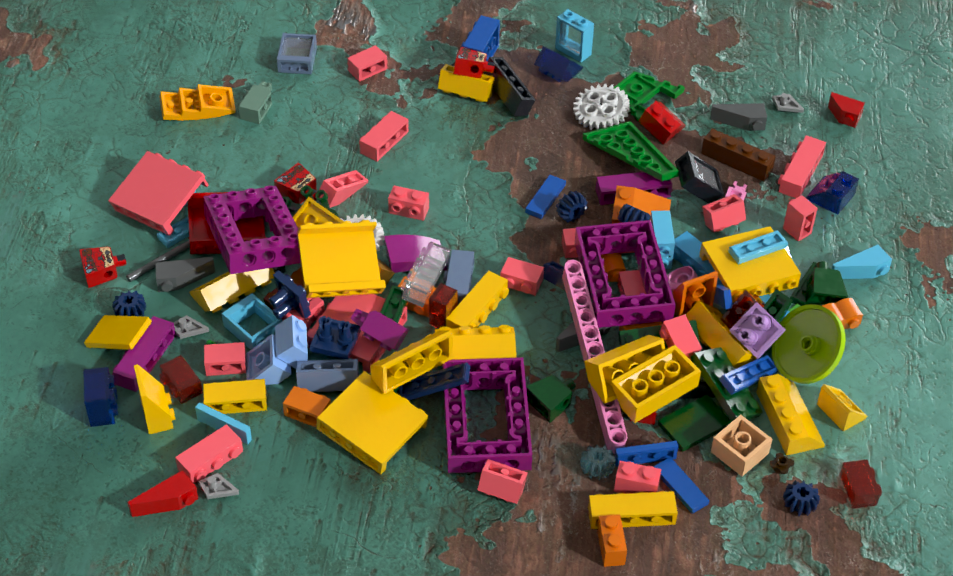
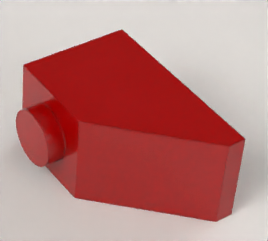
(845, 109)

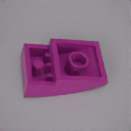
(404, 250)

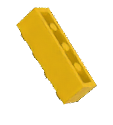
(479, 302)
(635, 508)

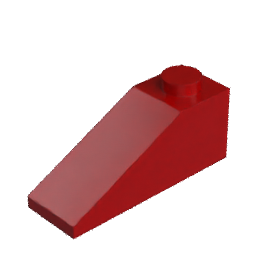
(166, 496)

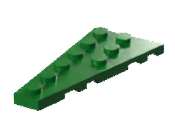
(633, 148)

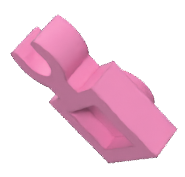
(739, 191)

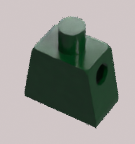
(825, 285)
(550, 396)

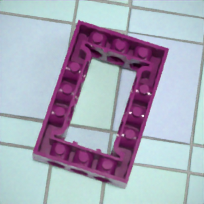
(225, 209)
(636, 236)
(489, 374)

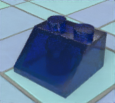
(556, 64)
(834, 191)

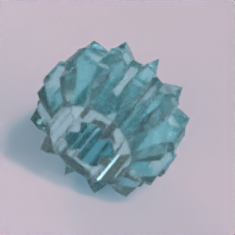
(597, 462)

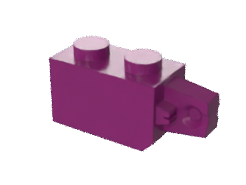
(381, 328)

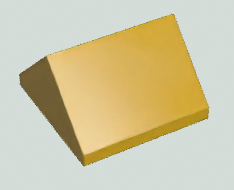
(839, 407)

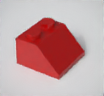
(661, 122)

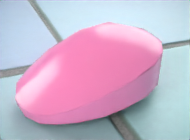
(680, 275)

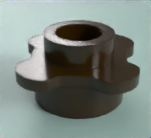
(777, 464)

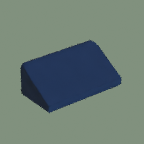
(553, 273)

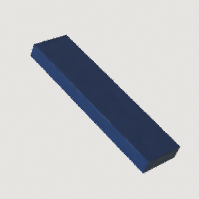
(436, 381)

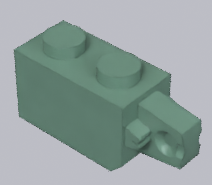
(256, 103)

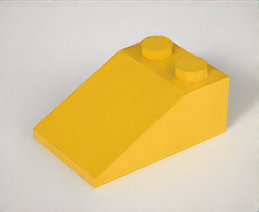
(154, 402)

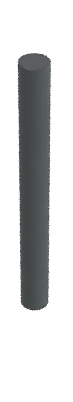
(163, 258)

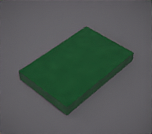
(694, 423)

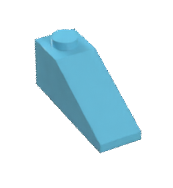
(865, 264)

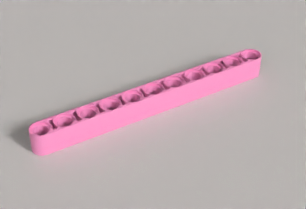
(592, 345)

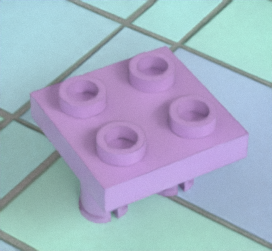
(757, 330)

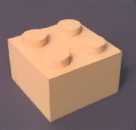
(741, 445)

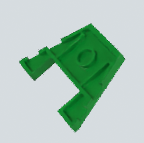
(642, 88)

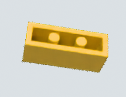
(465, 86)
(236, 396)

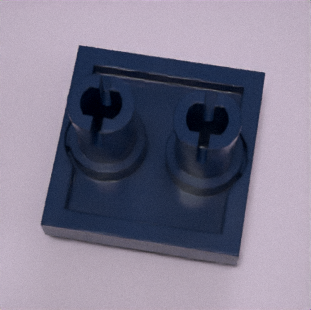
(289, 297)
(335, 338)

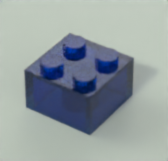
(100, 396)

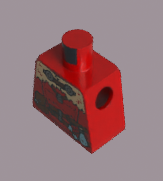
(472, 63)
(293, 180)
(100, 265)

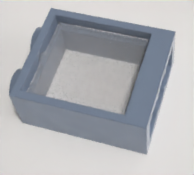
(297, 53)

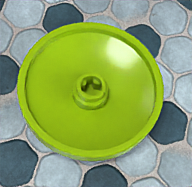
(809, 345)

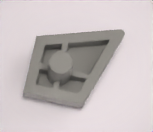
(787, 103)
(189, 327)
(217, 487)

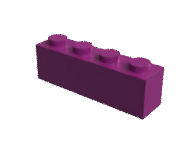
(607, 185)
(145, 352)

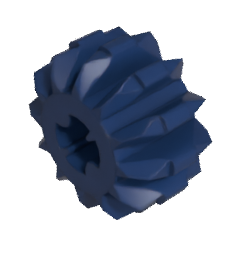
(571, 206)
(631, 214)
(129, 304)
(801, 497)

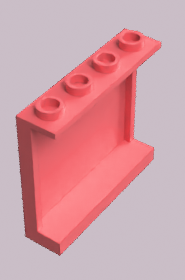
(156, 191)
(342, 309)

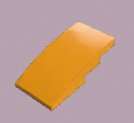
(197, 103)

